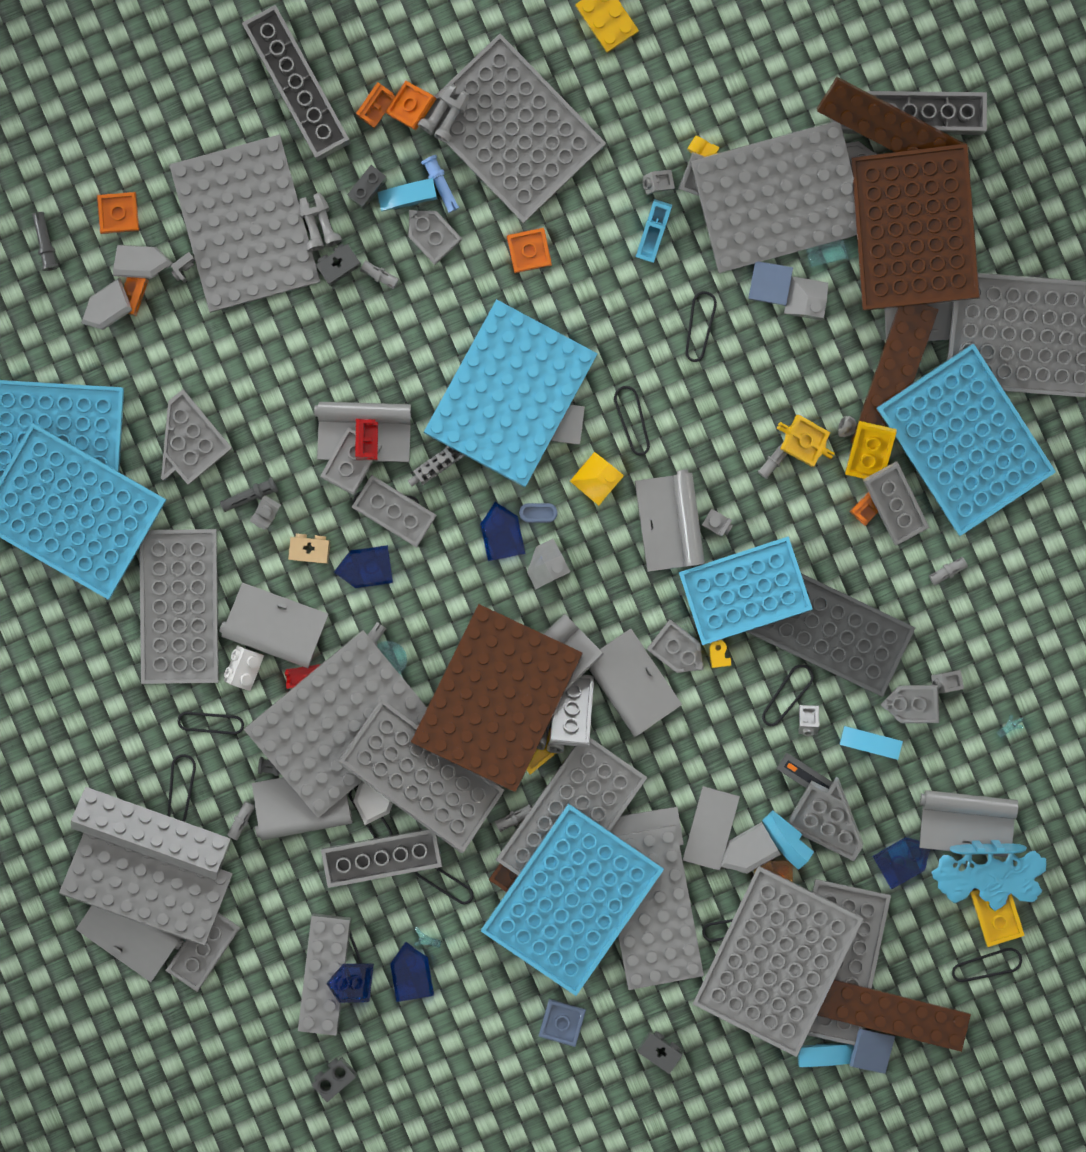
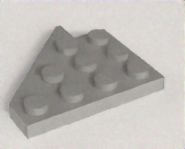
(190, 440)
(827, 819)

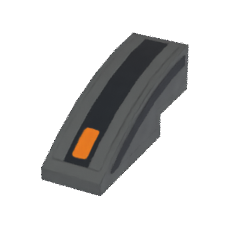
(800, 772)

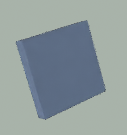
(770, 283)
(562, 1022)
(872, 1050)

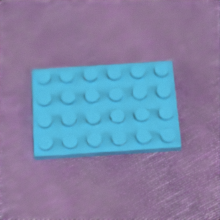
(745, 591)

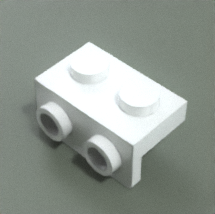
(243, 668)

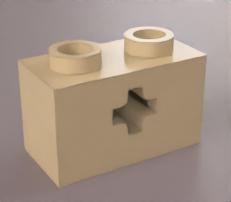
(298, 553)

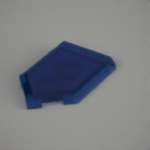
(501, 533)
(366, 567)
(901, 861)
(411, 974)
(352, 982)

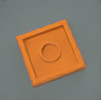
(410, 105)
(118, 213)
(529, 250)

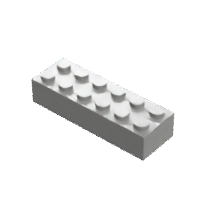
(381, 857)
(325, 956)

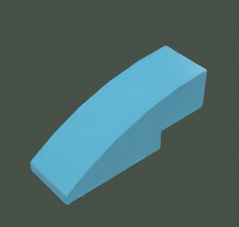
(407, 195)
(653, 230)
(871, 742)
(787, 839)
(825, 1054)

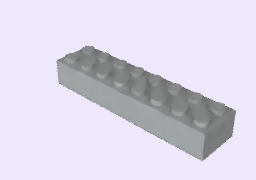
(296, 83)
(947, 111)
(150, 833)

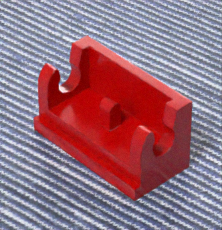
(366, 439)
(296, 675)

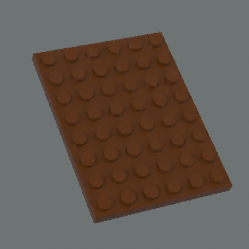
(915, 227)
(497, 698)

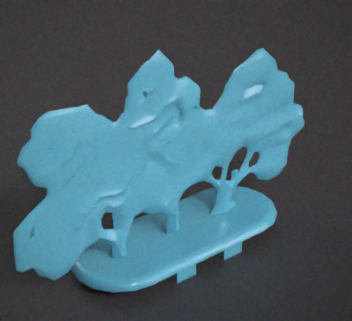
(994, 878)

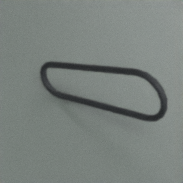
(709, 327)
(623, 423)
(784, 682)
(171, 784)
(985, 956)

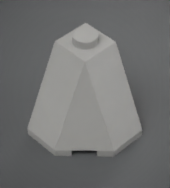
(547, 564)

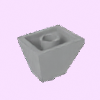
(807, 298)

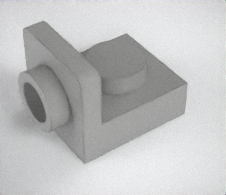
(658, 181)
(183, 263)
(265, 513)
(717, 523)
(948, 681)
(808, 720)

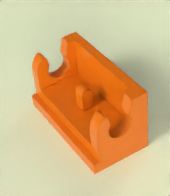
(375, 105)
(135, 291)
(864, 509)

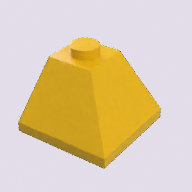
(596, 478)

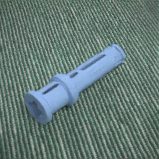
(437, 174)

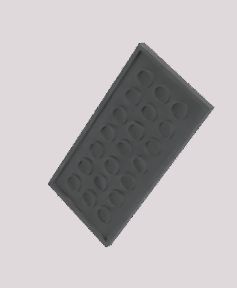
(842, 637)

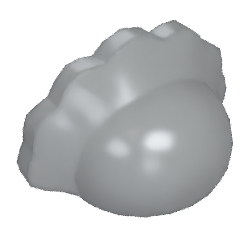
(846, 426)

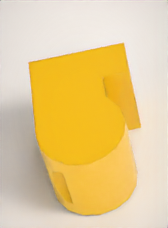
(702, 147)
(717, 654)

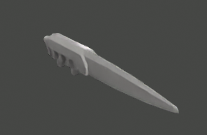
(435, 466)

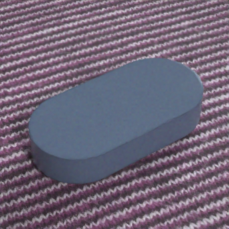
(538, 512)

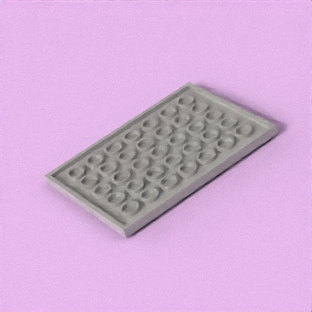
(517, 129)
(777, 196)
(244, 223)
(1026, 332)
(323, 714)
(778, 961)

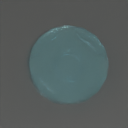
(395, 654)

